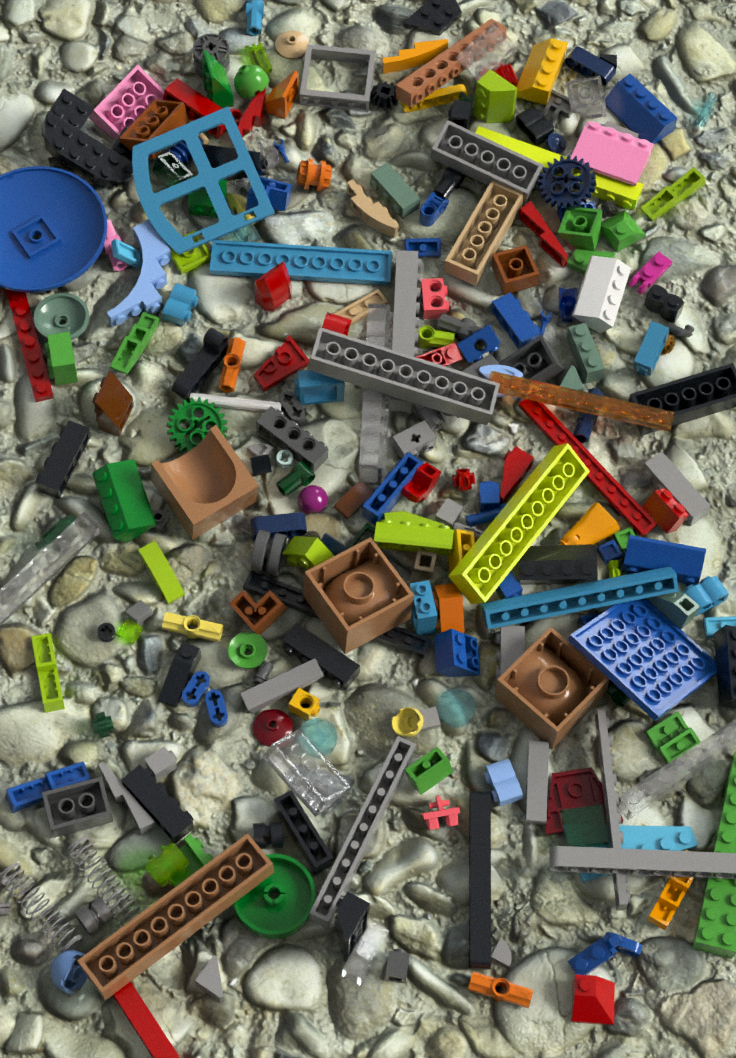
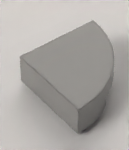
(260, 449)
(502, 954)

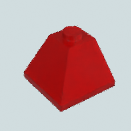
(592, 1000)

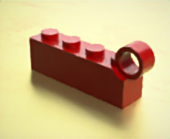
(197, 104)

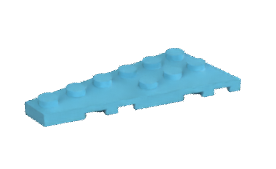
(650, 838)

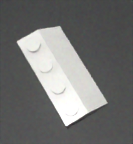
(601, 292)

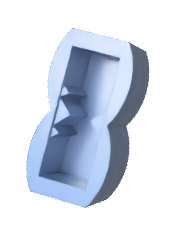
(503, 782)

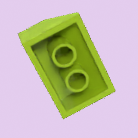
(494, 99)

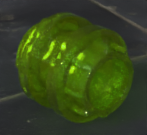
(167, 864)

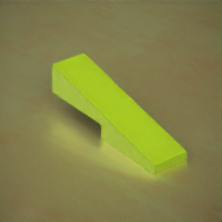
(672, 195)
(47, 672)

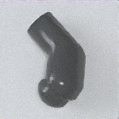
(678, 331)

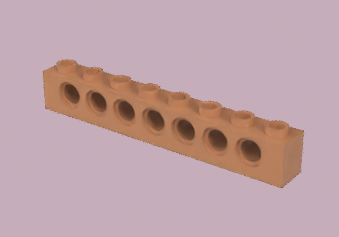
(438, 70)

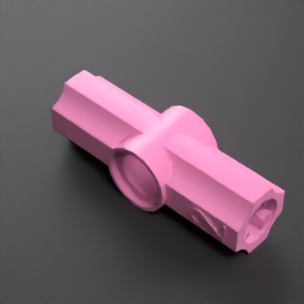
(117, 264)

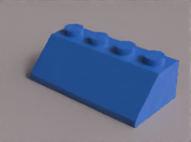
(640, 110)
(650, 554)

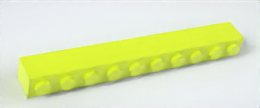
(606, 188)

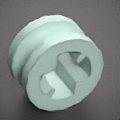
(284, 453)

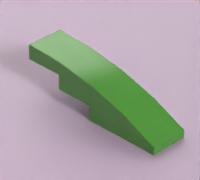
(135, 343)

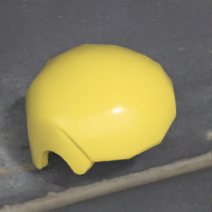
(407, 722)

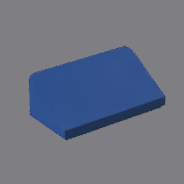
(425, 246)

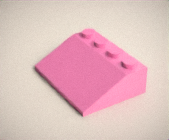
(126, 102)
(613, 152)

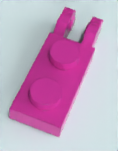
(651, 272)

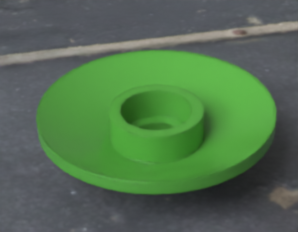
(247, 642)

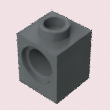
(397, 966)

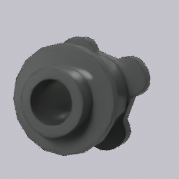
(161, 520)

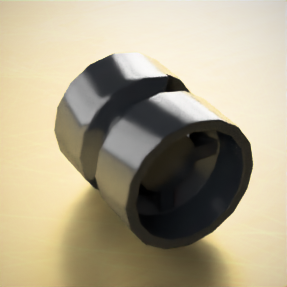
(275, 833)

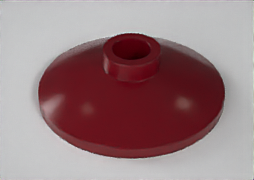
(268, 735)

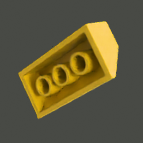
(541, 71)

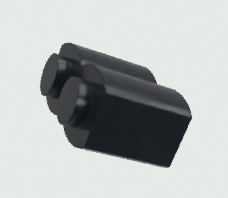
(534, 125)
(663, 303)

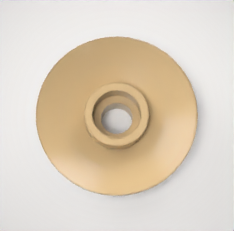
(290, 49)

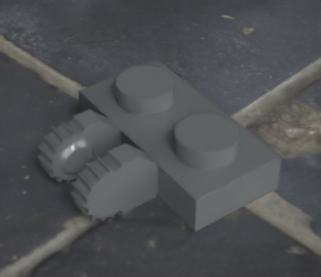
(559, 104)

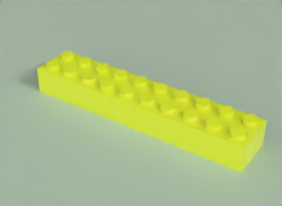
(519, 524)

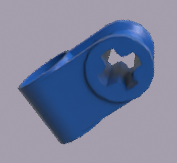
(432, 209)

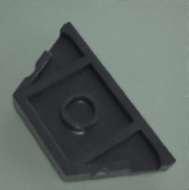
(435, 16)

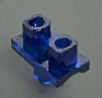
(566, 303)

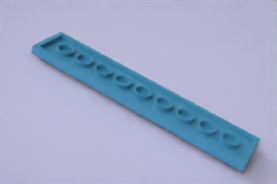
(302, 262)

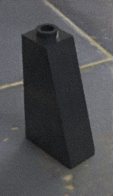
(221, 155)

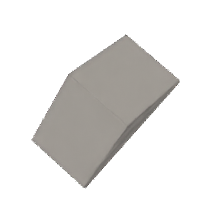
(210, 980)

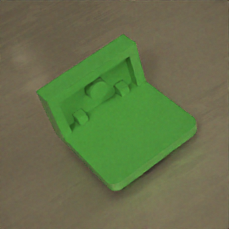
(194, 852)

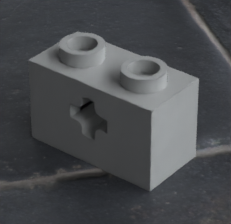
(414, 440)

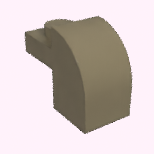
(425, 562)

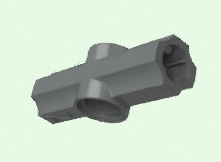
(461, 328)

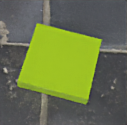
(192, 258)

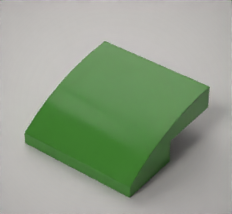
(672, 737)

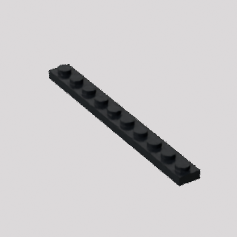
(293, 598)

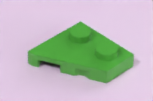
(580, 259)

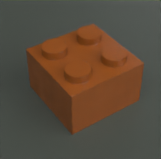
(515, 269)

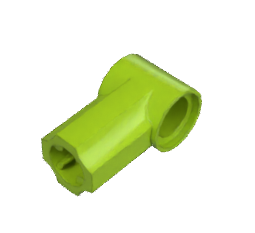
(436, 338)

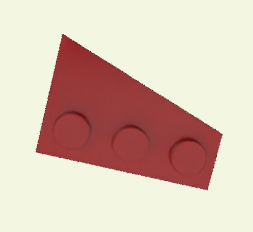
(283, 364)

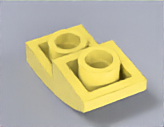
(238, 204)

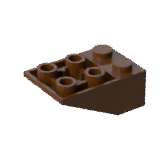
(112, 405)

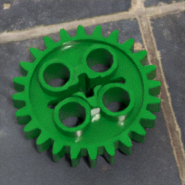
(185, 415)

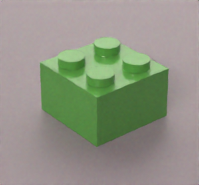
(61, 358)

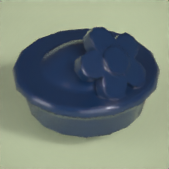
(556, 143)

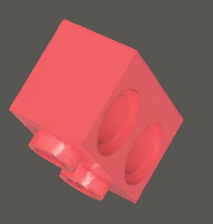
(432, 298)

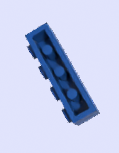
(388, 493)

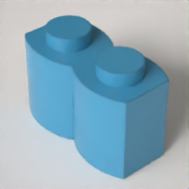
(180, 304)
(707, 593)

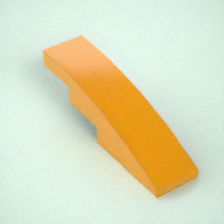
(409, 58)
(669, 901)

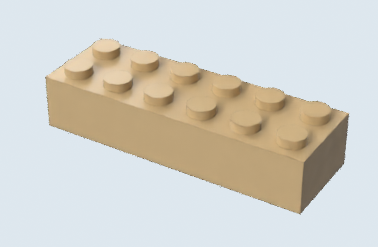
(483, 233)

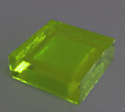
(129, 631)

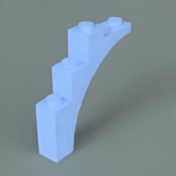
(152, 277)

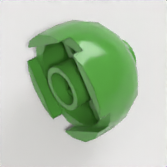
(249, 80)

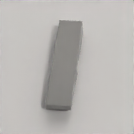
(281, 685)
(537, 782)
(120, 793)

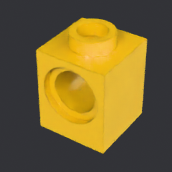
(300, 698)

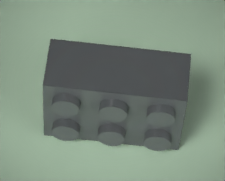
(77, 807)

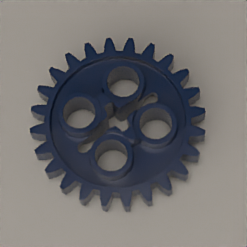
(567, 168)

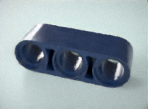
(590, 65)
(288, 524)

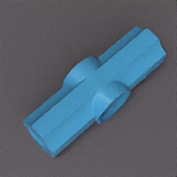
(254, 16)

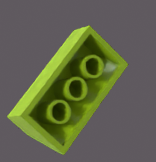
(413, 538)

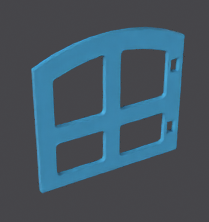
(206, 178)

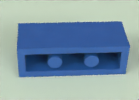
(514, 320)

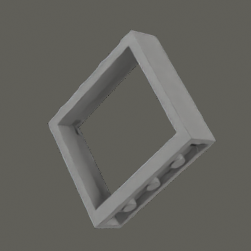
(335, 99)

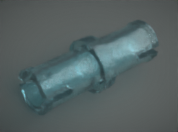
(707, 109)

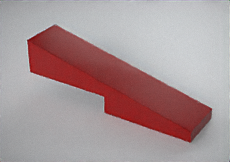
(547, 240)

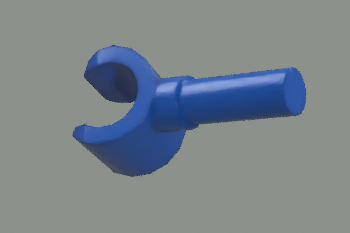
(281, 148)
(545, 320)

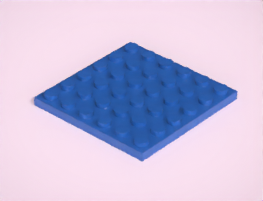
(645, 655)

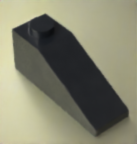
(179, 674)

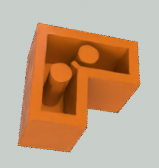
(449, 606)

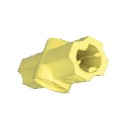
(180, 624)

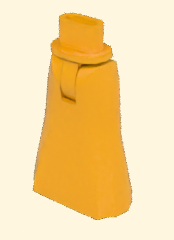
(591, 527)

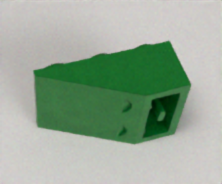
(216, 81)

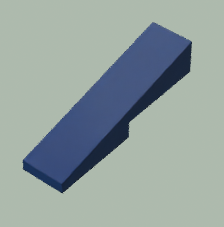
(31, 792)

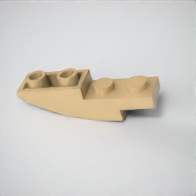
(372, 214)

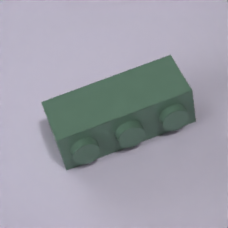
(394, 190)
(585, 353)

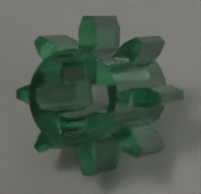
(102, 725)

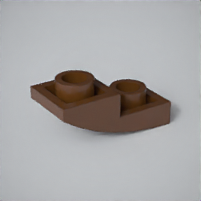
(353, 500)

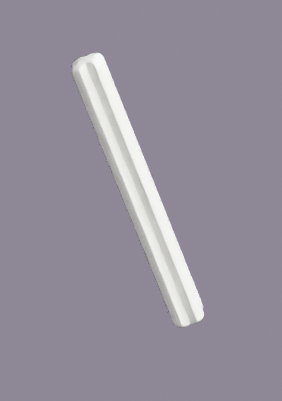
(236, 403)

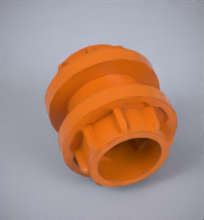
(314, 175)

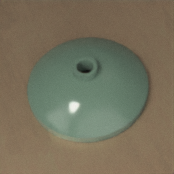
(61, 309)

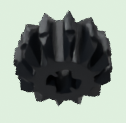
(384, 95)

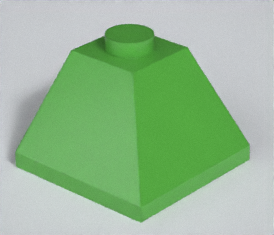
(581, 227)
(621, 231)

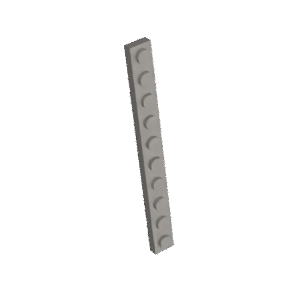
(611, 799)

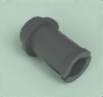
(262, 673)

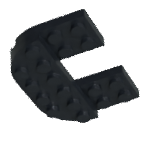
(68, 143)

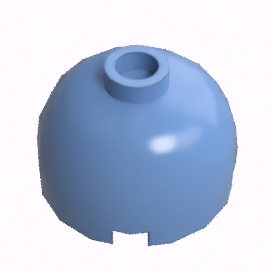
(66, 971)

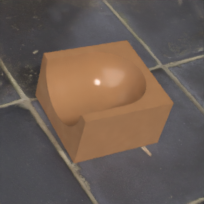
(205, 484)
(358, 595)
(551, 687)

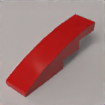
(253, 114)

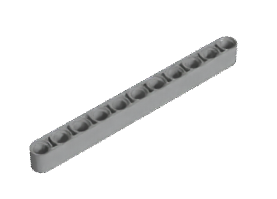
(642, 862)

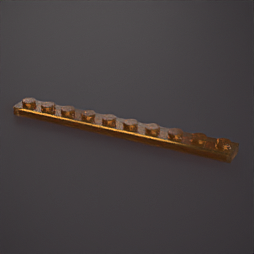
(583, 401)

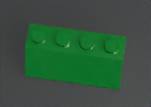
(124, 500)

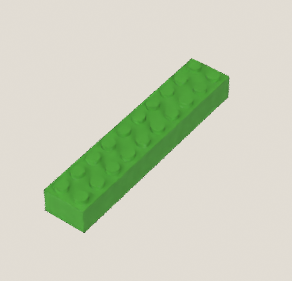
(717, 913)

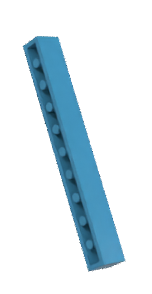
(579, 597)

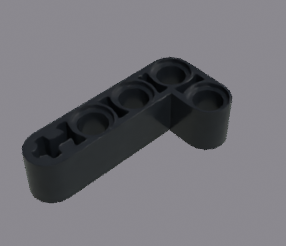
(202, 364)

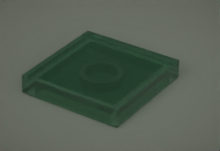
(55, 531)
(585, 826)

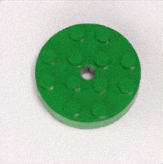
(287, 912)

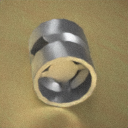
(95, 914)

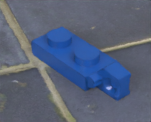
(595, 955)

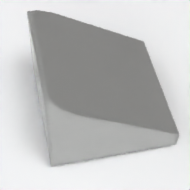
(139, 612)

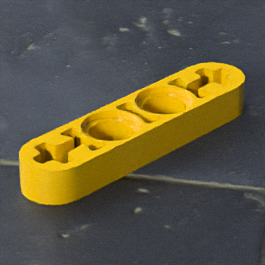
(435, 99)

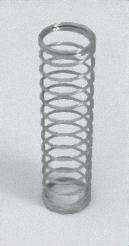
(77, 852)
(8, 880)

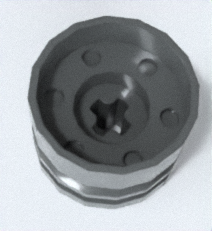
(215, 46)

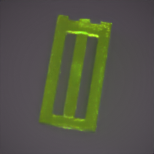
(255, 48)

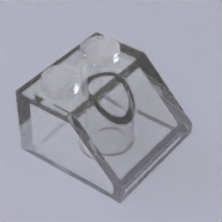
(587, 97)

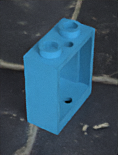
(651, 348)
(318, 388)
(423, 608)

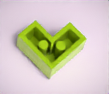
(306, 552)

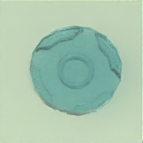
(456, 707)
(321, 734)

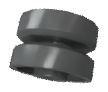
(268, 552)

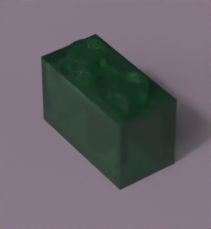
(170, 169)

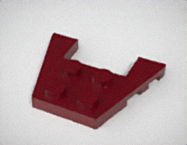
(572, 790)

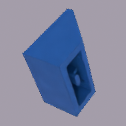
(456, 654)

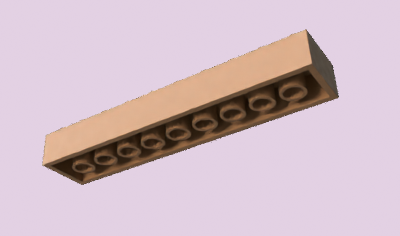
(176, 916)

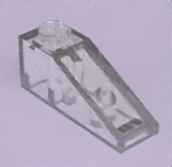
(365, 953)

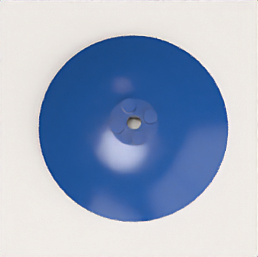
(64, 214)

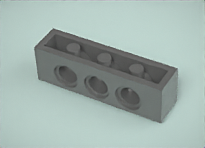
(281, 437)

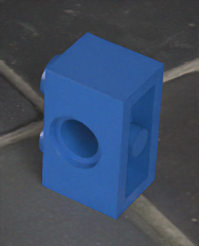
(485, 334)

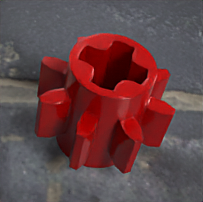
(463, 479)

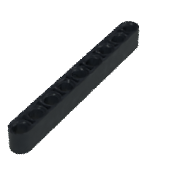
(480, 880)

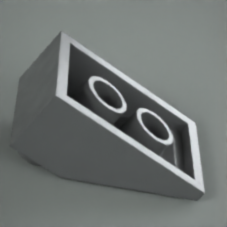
(536, 361)

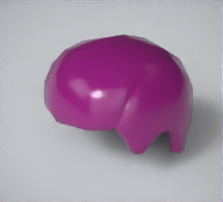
(312, 499)

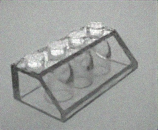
(306, 772)

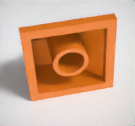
(283, 96)

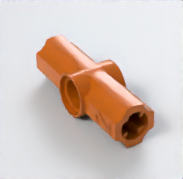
(230, 373)
(514, 993)

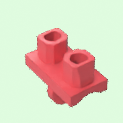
(450, 814)

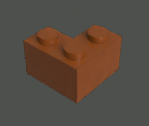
(259, 614)

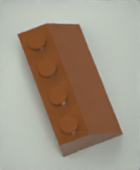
(155, 120)

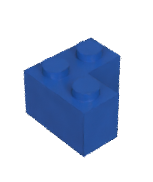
(277, 192)

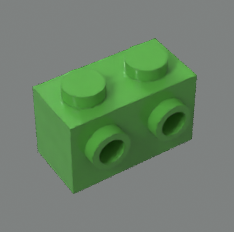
(428, 770)

